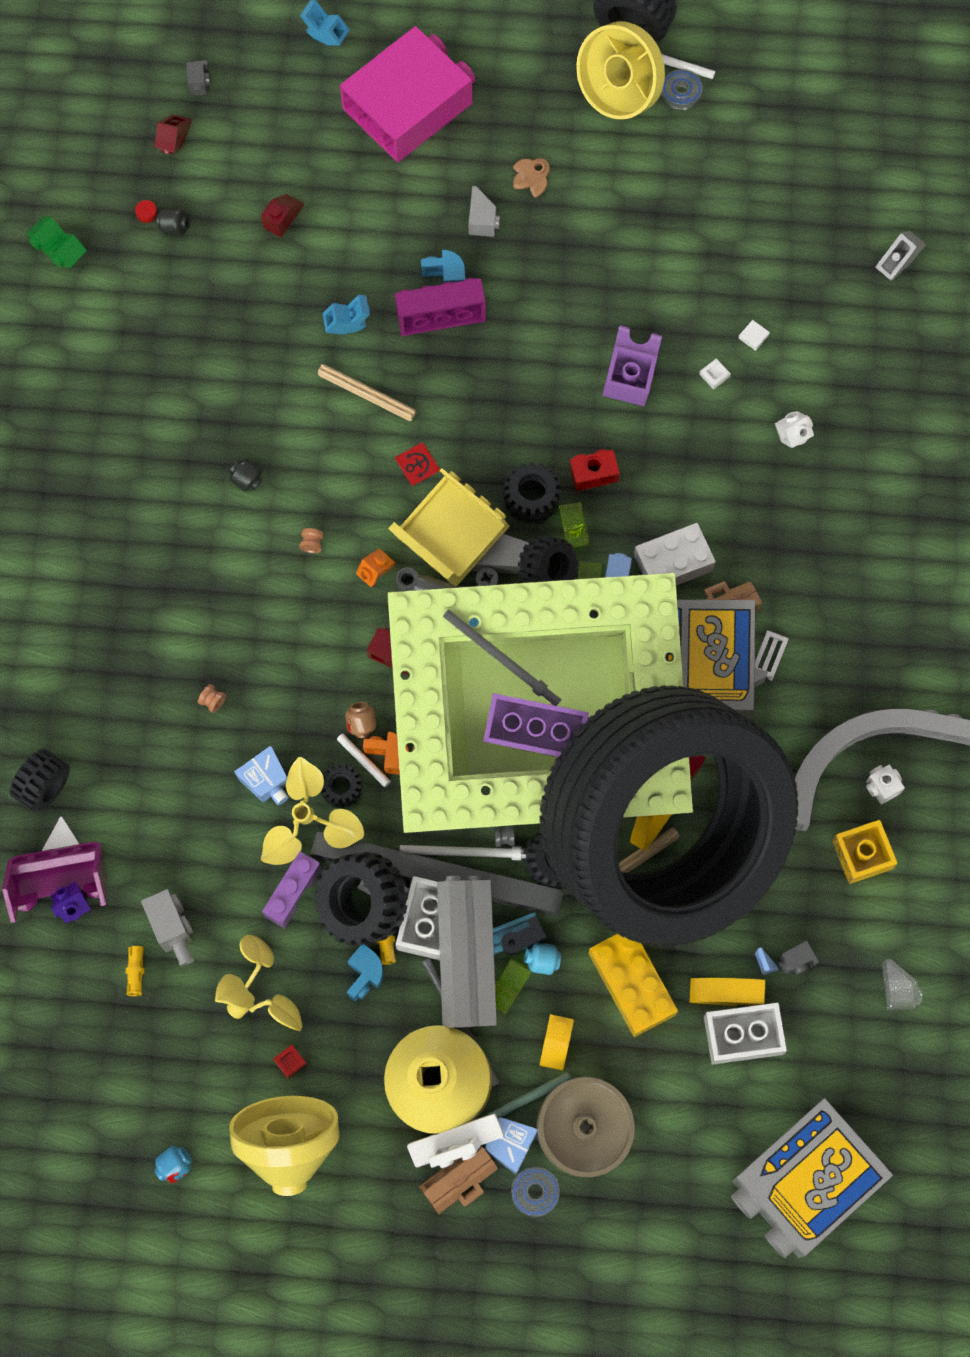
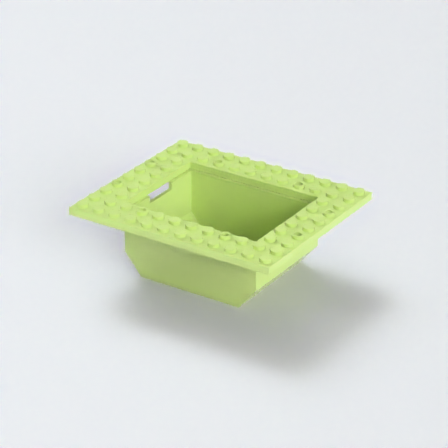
(554, 640)

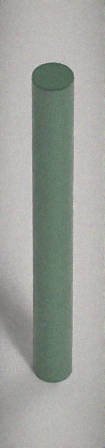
(530, 1096)

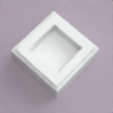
(754, 335)
(714, 373)

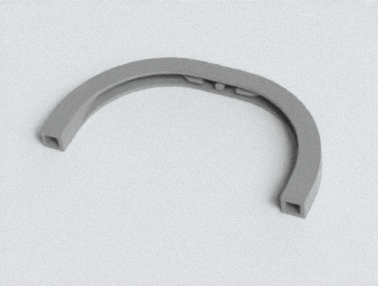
(908, 721)

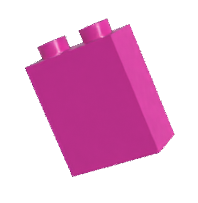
(407, 93)

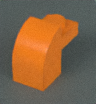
(389, 748)

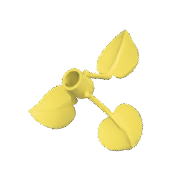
(341, 830)
(240, 1000)

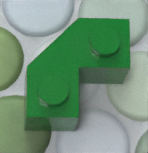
(55, 243)

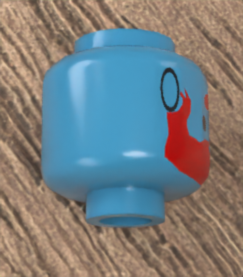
(173, 1164)

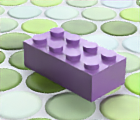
(531, 725)

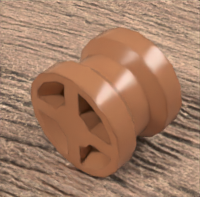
(311, 540)
(211, 698)

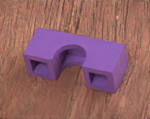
(286, 896)

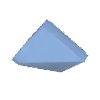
(765, 962)

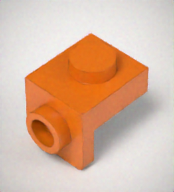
(374, 566)

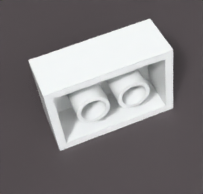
(678, 552)
(421, 922)
(745, 1033)

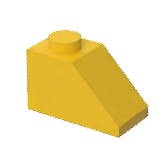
(556, 1042)

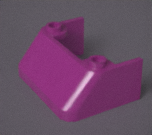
(46, 871)

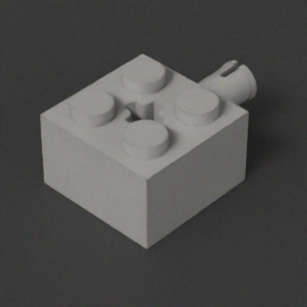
(169, 925)

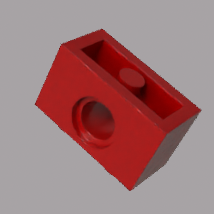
(584, 478)

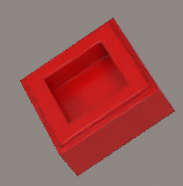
(290, 1061)

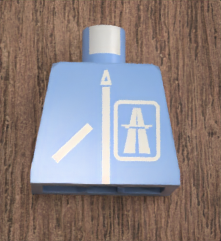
(264, 777)
(513, 1146)

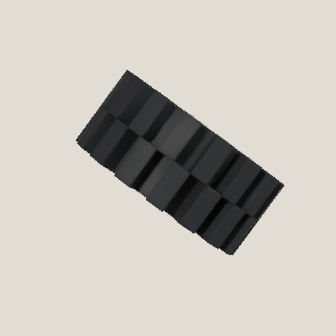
(345, 798)

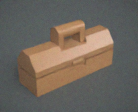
(742, 592)
(451, 1181)

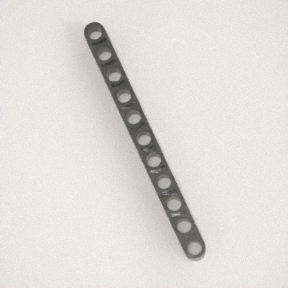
(503, 889)

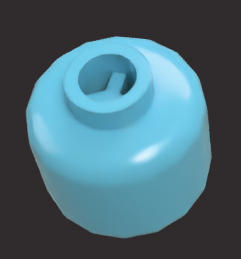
(543, 958)

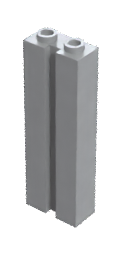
(466, 952)

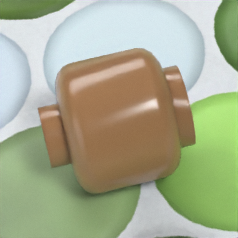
(360, 719)

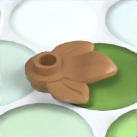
(529, 177)

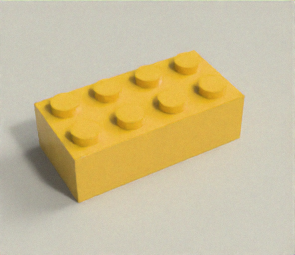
(633, 983)

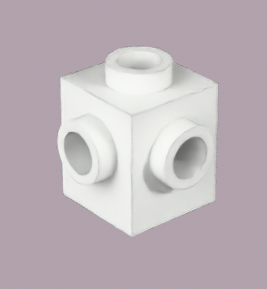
(794, 429)
(884, 783)

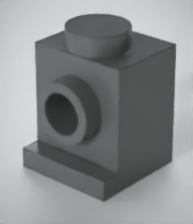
(198, 77)
(797, 959)

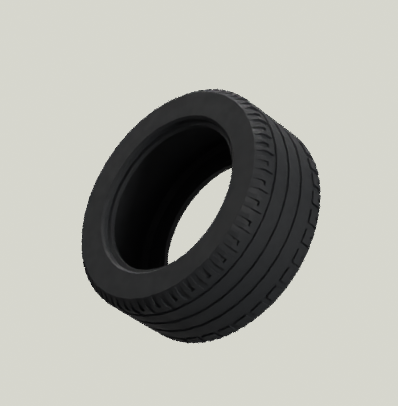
(731, 859)

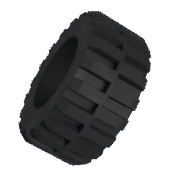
(650, 15)
(336, 905)

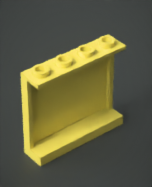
(452, 528)

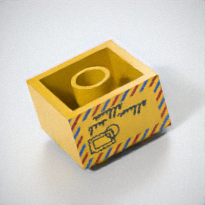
(864, 852)

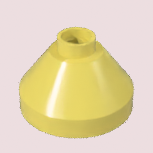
(620, 70)
(463, 1086)
(285, 1139)

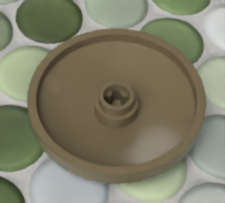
(585, 1127)

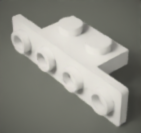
(455, 1143)

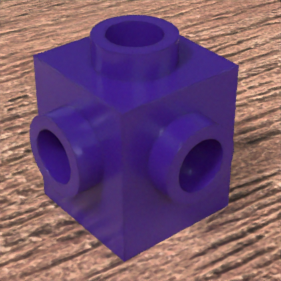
(69, 903)

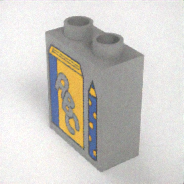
(719, 650)
(809, 1181)

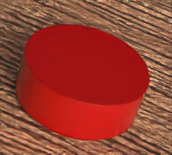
(146, 211)

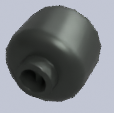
(173, 221)
(245, 475)

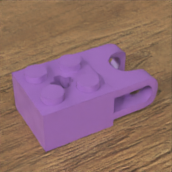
(631, 368)

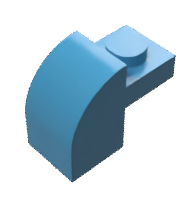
(323, 27)
(448, 266)
(346, 318)
(370, 969)

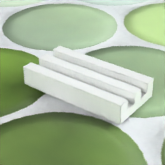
(770, 675)

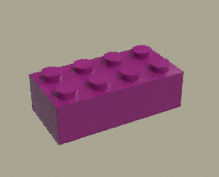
(440, 306)

